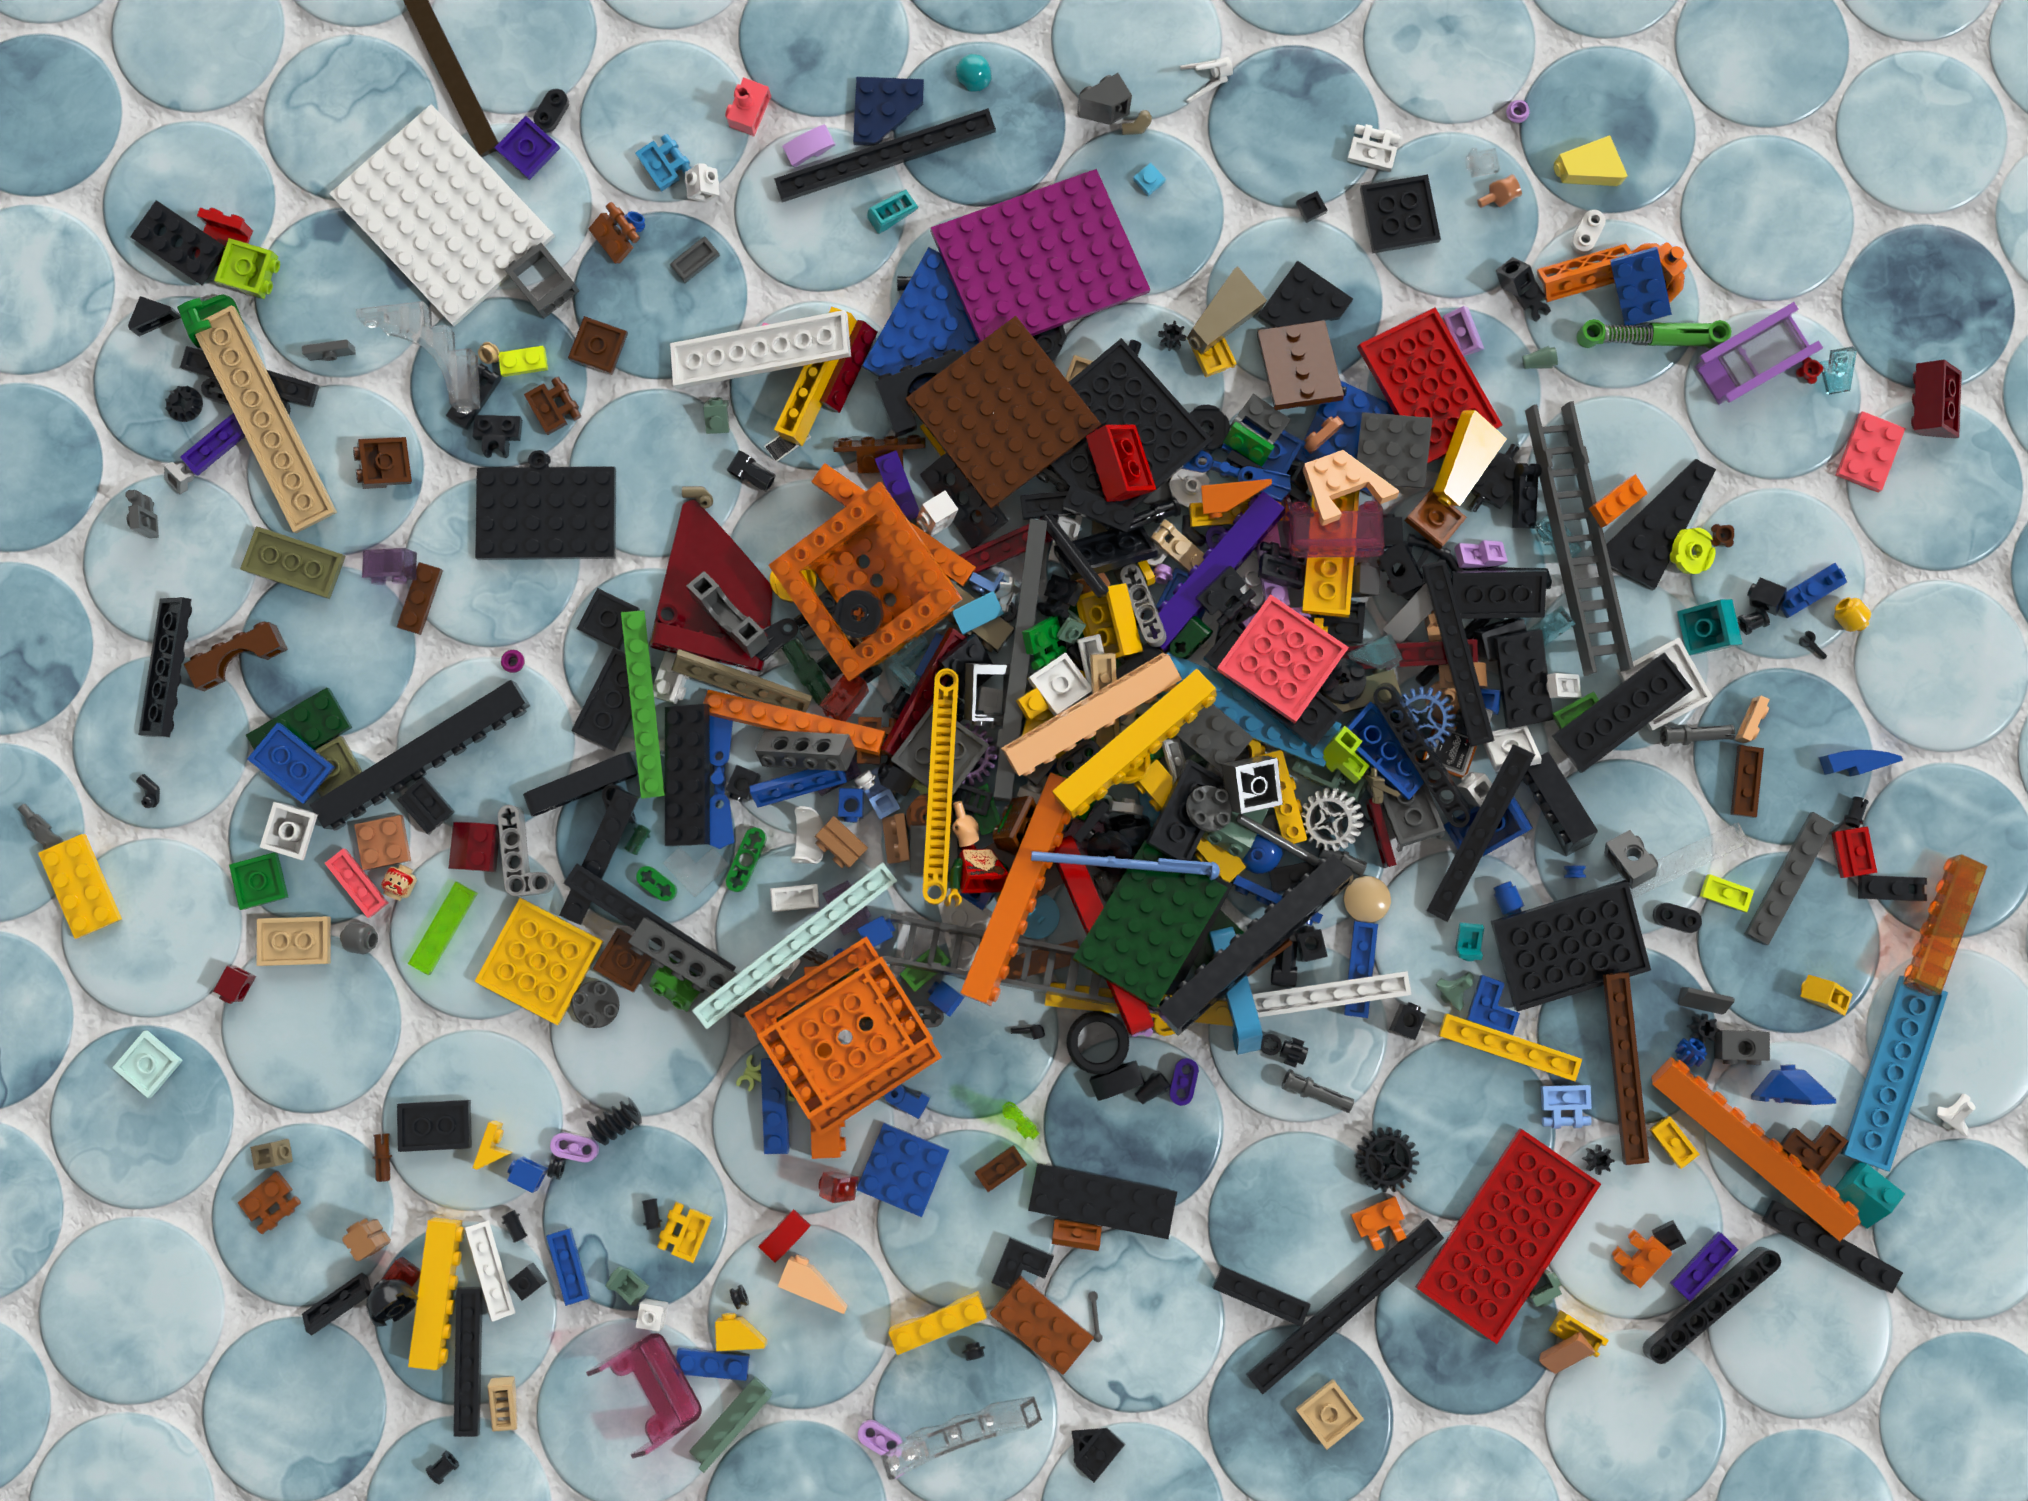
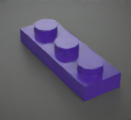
(213, 445)
(897, 483)
(1704, 1266)

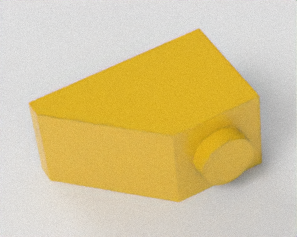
(1826, 994)
(737, 1334)

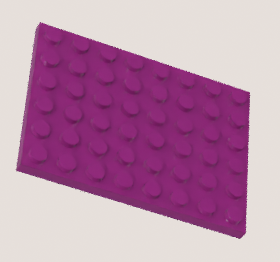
(1041, 257)

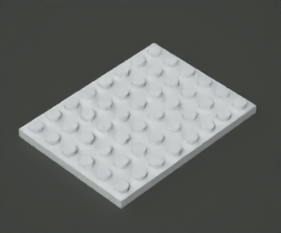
(441, 214)

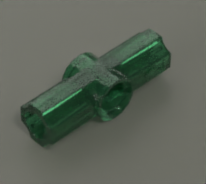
(807, 670)

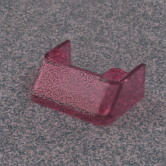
(1353, 535)
(663, 1384)

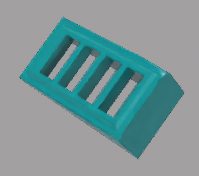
(879, 218)

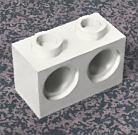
(936, 514)

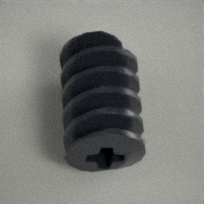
(615, 1123)

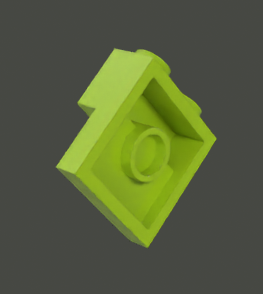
(247, 268)

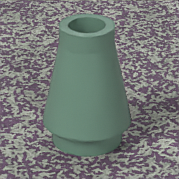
(1541, 359)

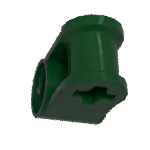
(1193, 635)

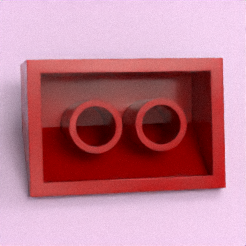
(1120, 462)

